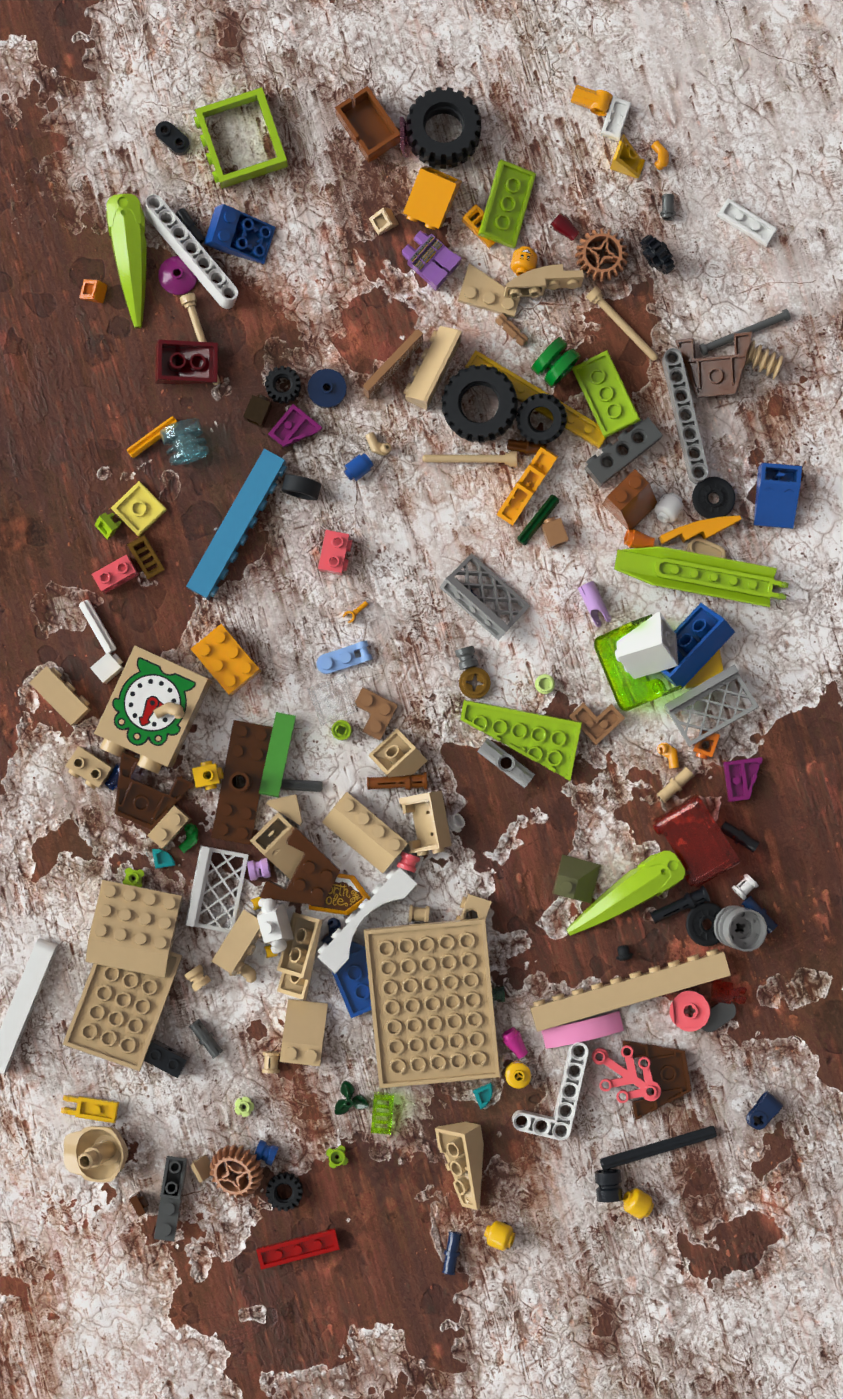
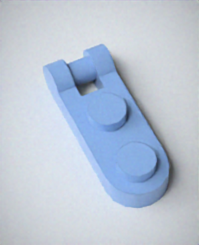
(343, 658)

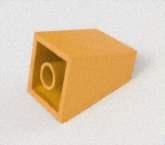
(431, 197)

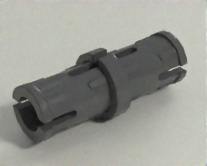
(206, 1038)

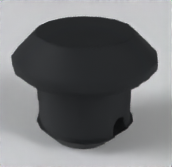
(624, 953)

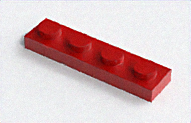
(298, 1248)

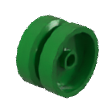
(553, 359)

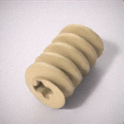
(764, 360)

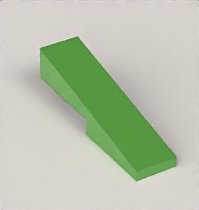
(277, 754)

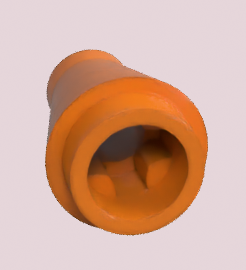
(637, 539)

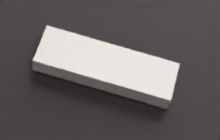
(747, 222)

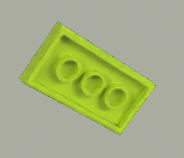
(507, 204)
(606, 394)

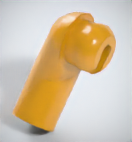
(663, 155)
(669, 752)

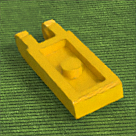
(92, 1108)

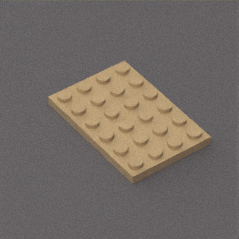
(120, 1013)

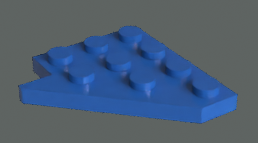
(354, 981)

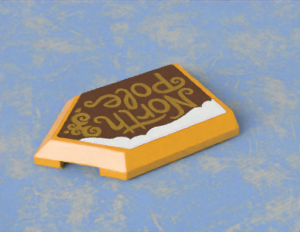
(344, 896)

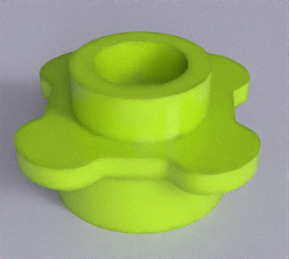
(138, 877)
(331, 1153)

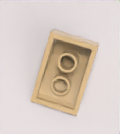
(304, 1032)

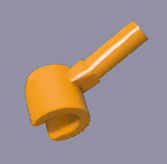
(356, 611)

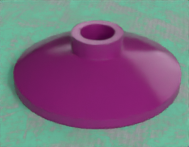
(176, 284)

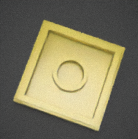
(139, 508)

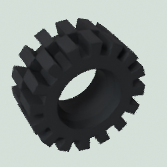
(286, 373)
(275, 1200)

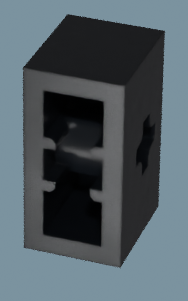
(166, 1058)

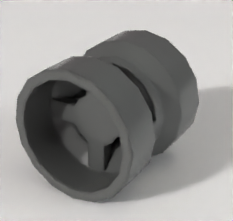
(466, 657)

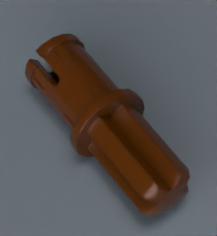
(524, 446)

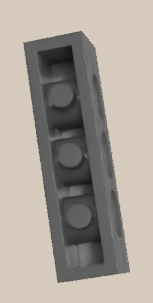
(602, 474)

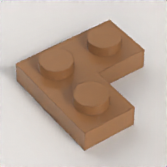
(380, 710)
(597, 727)

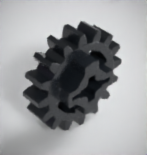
(657, 254)

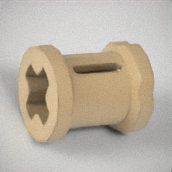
(419, 914)
(271, 1062)

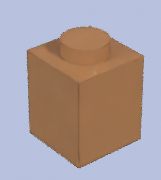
(554, 532)

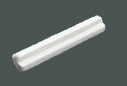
(97, 626)

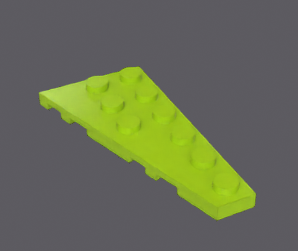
(537, 736)

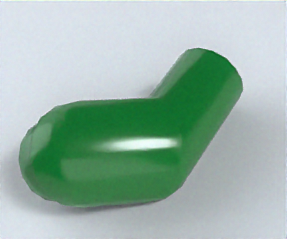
(191, 837)

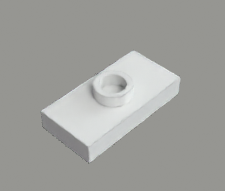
(615, 118)

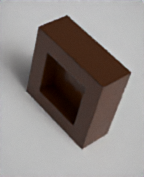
(139, 1203)

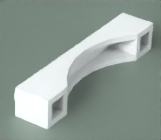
(395, 889)

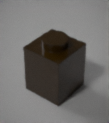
(257, 410)

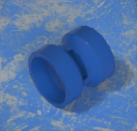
(266, 1152)

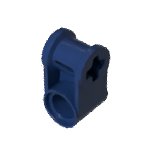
(765, 1108)

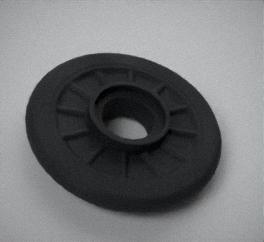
(722, 489)
(694, 923)

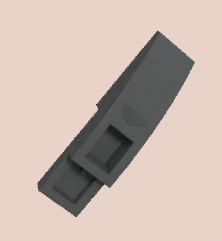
(171, 1198)

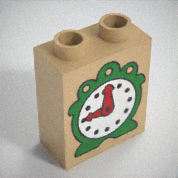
(130, 718)

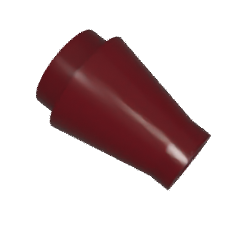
(564, 226)

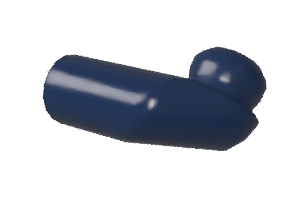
(333, 925)

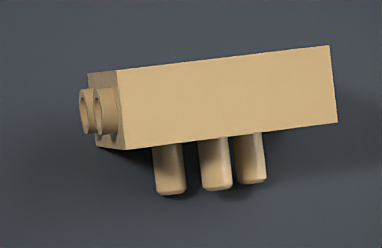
(429, 822)

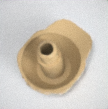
(95, 1153)

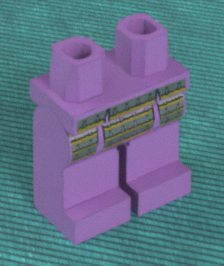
(431, 259)

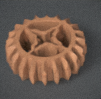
(594, 252)
(234, 1177)

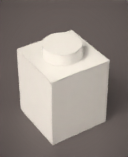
(107, 667)

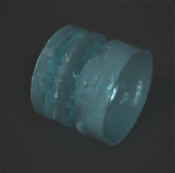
(183, 437)

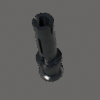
(689, 900)

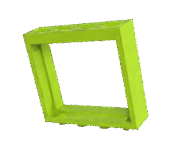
(251, 171)

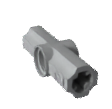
(517, 771)

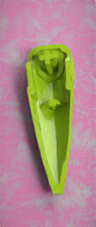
(129, 246)
(637, 886)

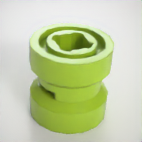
(341, 730)

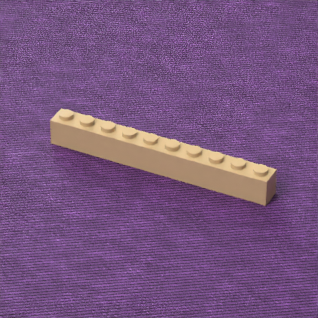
(629, 990)

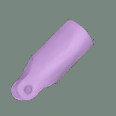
(594, 602)

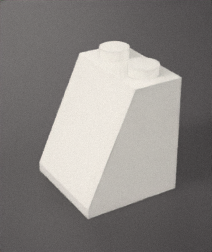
(648, 648)

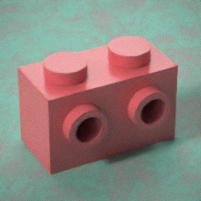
(334, 552)

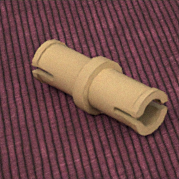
(675, 784)

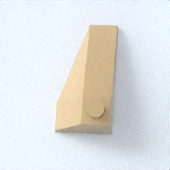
(464, 1153)

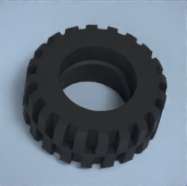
(443, 103)
(473, 377)

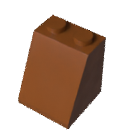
(631, 500)

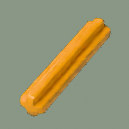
(149, 439)

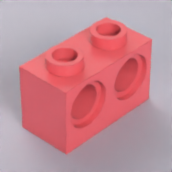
(115, 574)

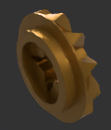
(482, 677)

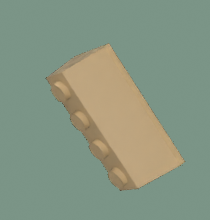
(433, 367)
(364, 832)

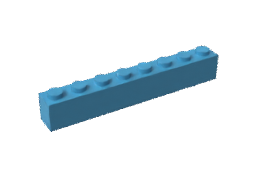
(236, 524)

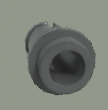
(667, 207)

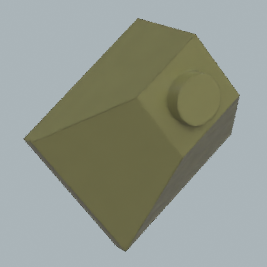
(576, 879)

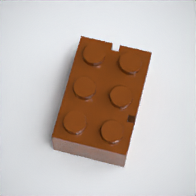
(368, 124)

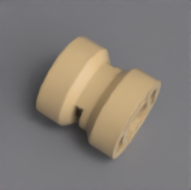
(197, 977)

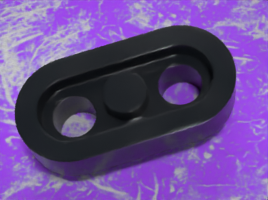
(171, 137)

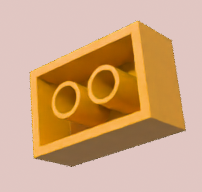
(225, 659)

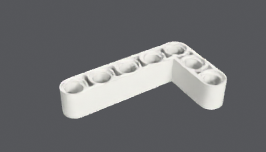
(563, 1099)

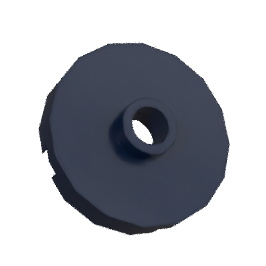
(329, 398)

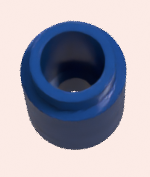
(358, 467)

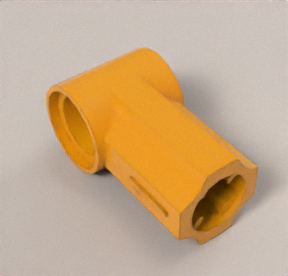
(596, 101)

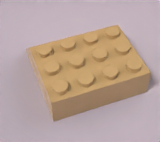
(133, 928)

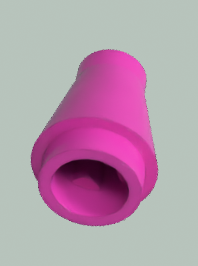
(514, 1041)

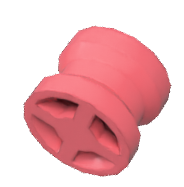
(408, 862)

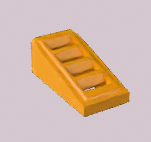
(472, 224)

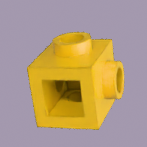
(200, 775)

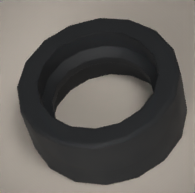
(301, 487)

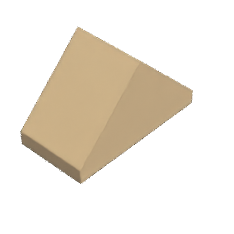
(288, 806)

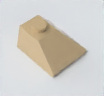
(397, 756)

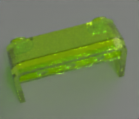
(627, 691)

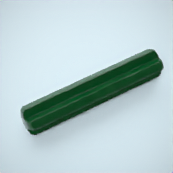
(538, 519)

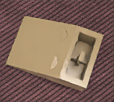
(273, 844)

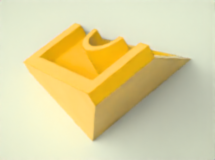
(627, 159)

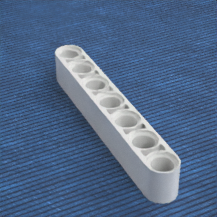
(189, 242)
(24, 1000)

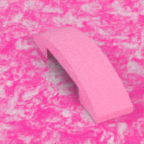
(583, 1030)

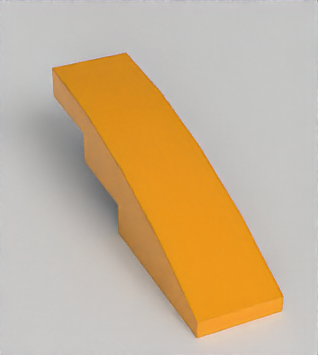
(527, 485)
(704, 527)

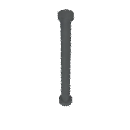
(705, 348)

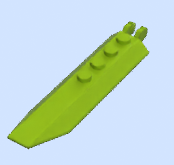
(701, 574)

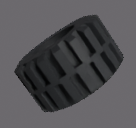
(525, 426)

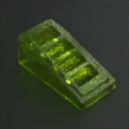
(385, 1097)

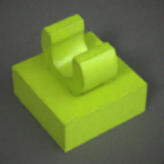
(106, 525)

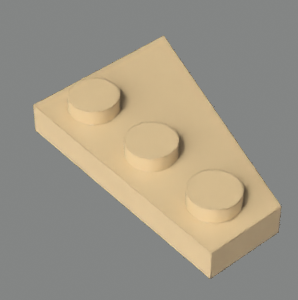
(485, 293)

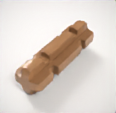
(511, 329)

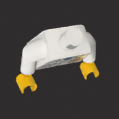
(273, 925)

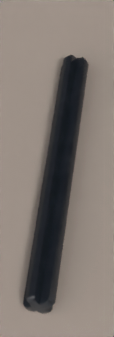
(658, 1147)

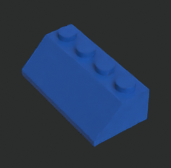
(697, 642)

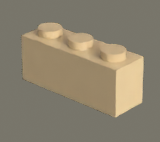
(61, 695)
(238, 944)

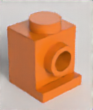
(705, 753)

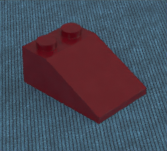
(186, 362)

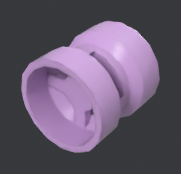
(254, 869)

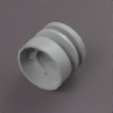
(740, 928)

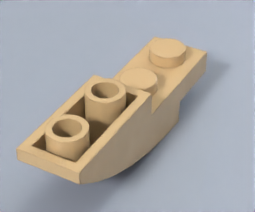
(537, 280)

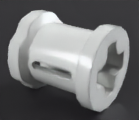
(745, 886)

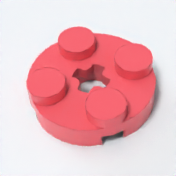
(682, 1019)

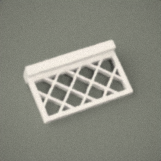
(199, 884)

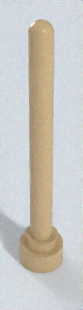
(597, 298)
(189, 302)
(509, 458)

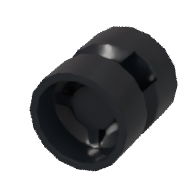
(609, 1186)

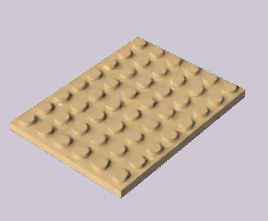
(431, 1002)

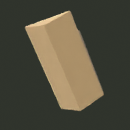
(299, 956)

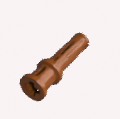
(407, 782)

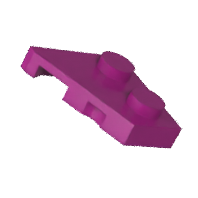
(293, 427)
(740, 777)

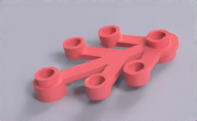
(629, 1075)

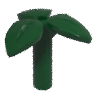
(343, 1105)

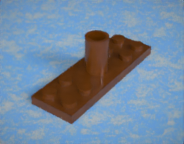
(246, 758)

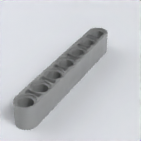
(684, 406)

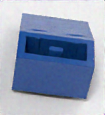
(239, 234)
(777, 495)

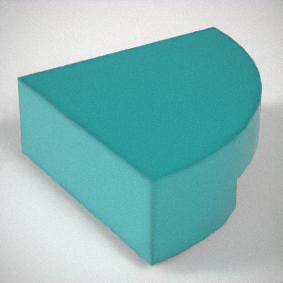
(162, 858)
(483, 1094)

